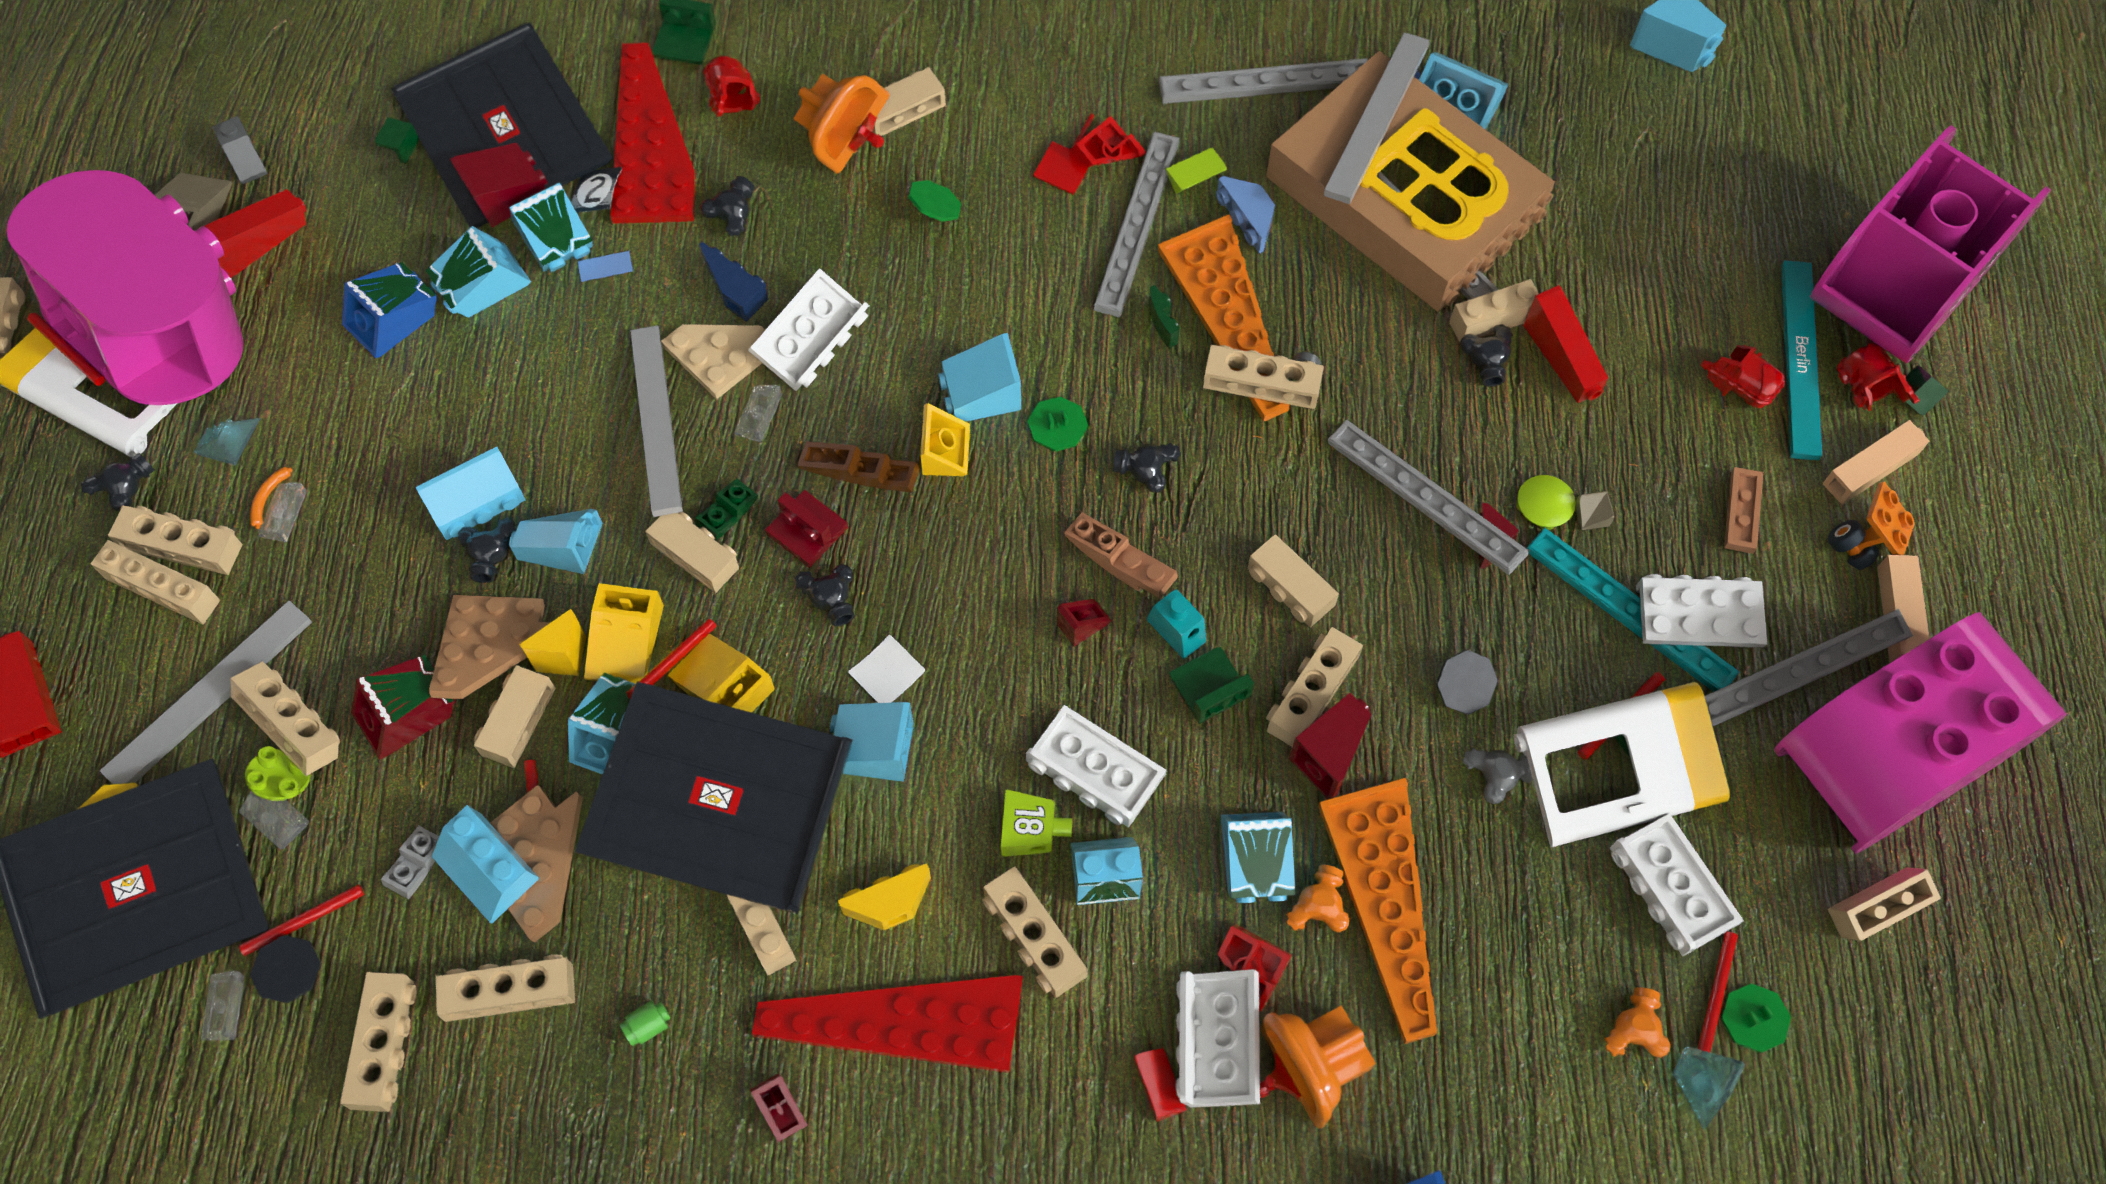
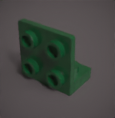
(684, 31)
(1211, 684)

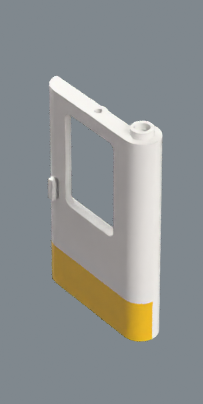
(49, 380)
(1668, 747)

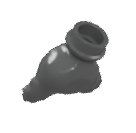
(1499, 771)

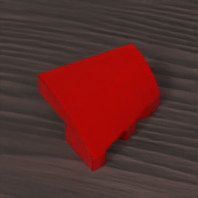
(1107, 145)
(1247, 952)

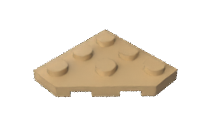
(715, 353)

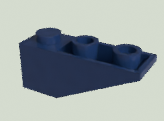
(738, 289)

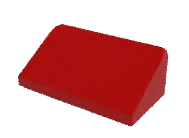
(1158, 1083)

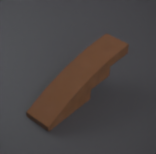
(858, 467)

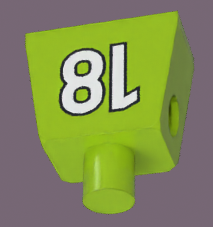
(1030, 824)

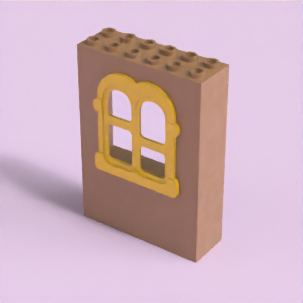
(1383, 223)

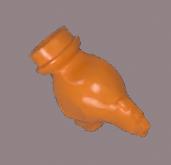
(1321, 902)
(1639, 1026)

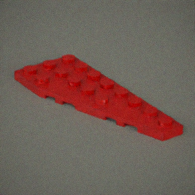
(656, 169)

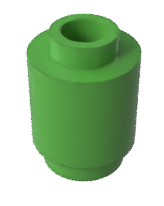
(645, 1022)

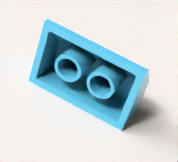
(1464, 87)
(471, 493)
(482, 863)

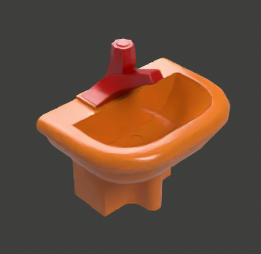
(841, 117)
(1314, 1059)

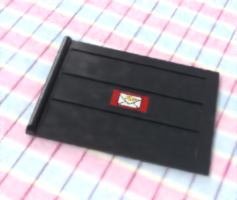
(496, 98)
(715, 797)
(128, 888)

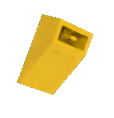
(622, 632)
(722, 676)

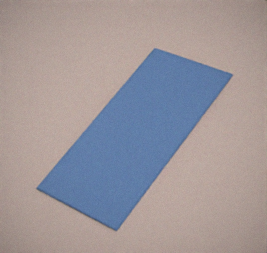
(605, 266)

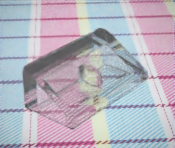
(758, 412)
(282, 511)
(275, 819)
(222, 1006)

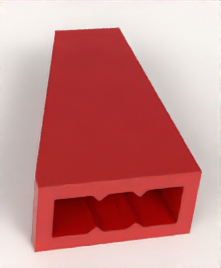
(257, 229)
(1565, 344)
(24, 697)

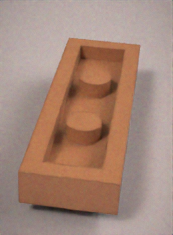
(1743, 510)

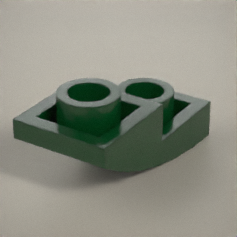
(1160, 313)
(728, 509)

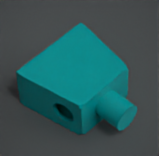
(1176, 619)

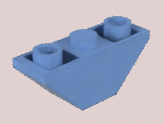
(1248, 208)

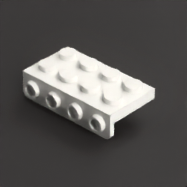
(809, 330)
(1702, 611)
(1095, 766)
(1675, 885)
(1218, 1038)

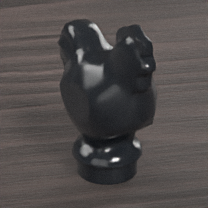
(731, 205)
(1489, 354)
(1146, 464)
(119, 480)
(486, 549)
(829, 593)

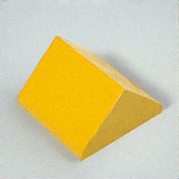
(944, 443)
(557, 646)

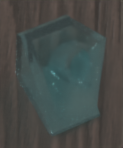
(227, 440)
(1707, 1081)

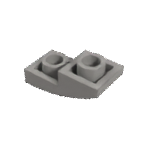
(413, 863)

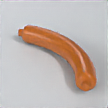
(262, 494)

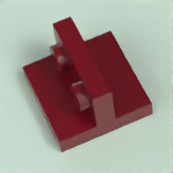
(805, 527)

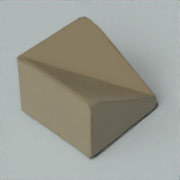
(1594, 510)

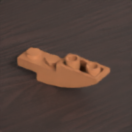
(1120, 558)

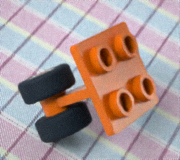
(1888, 523)

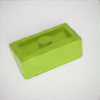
(1195, 170)

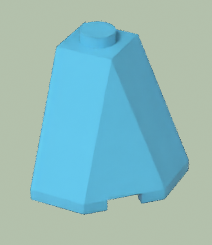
(558, 540)

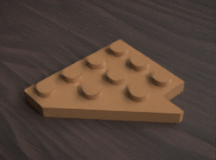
(482, 641)
(545, 841)

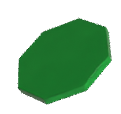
(934, 200)
(1057, 424)
(1756, 1018)

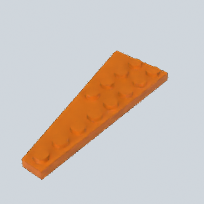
(1218, 288)
(1379, 867)

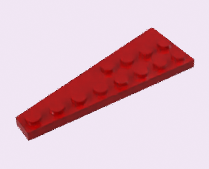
(937, 1023)

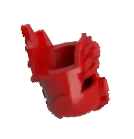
(726, 79)
(1746, 376)
(1873, 377)

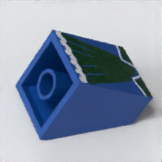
(386, 307)

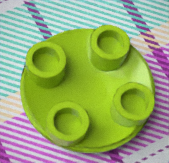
(1546, 501)
(274, 775)

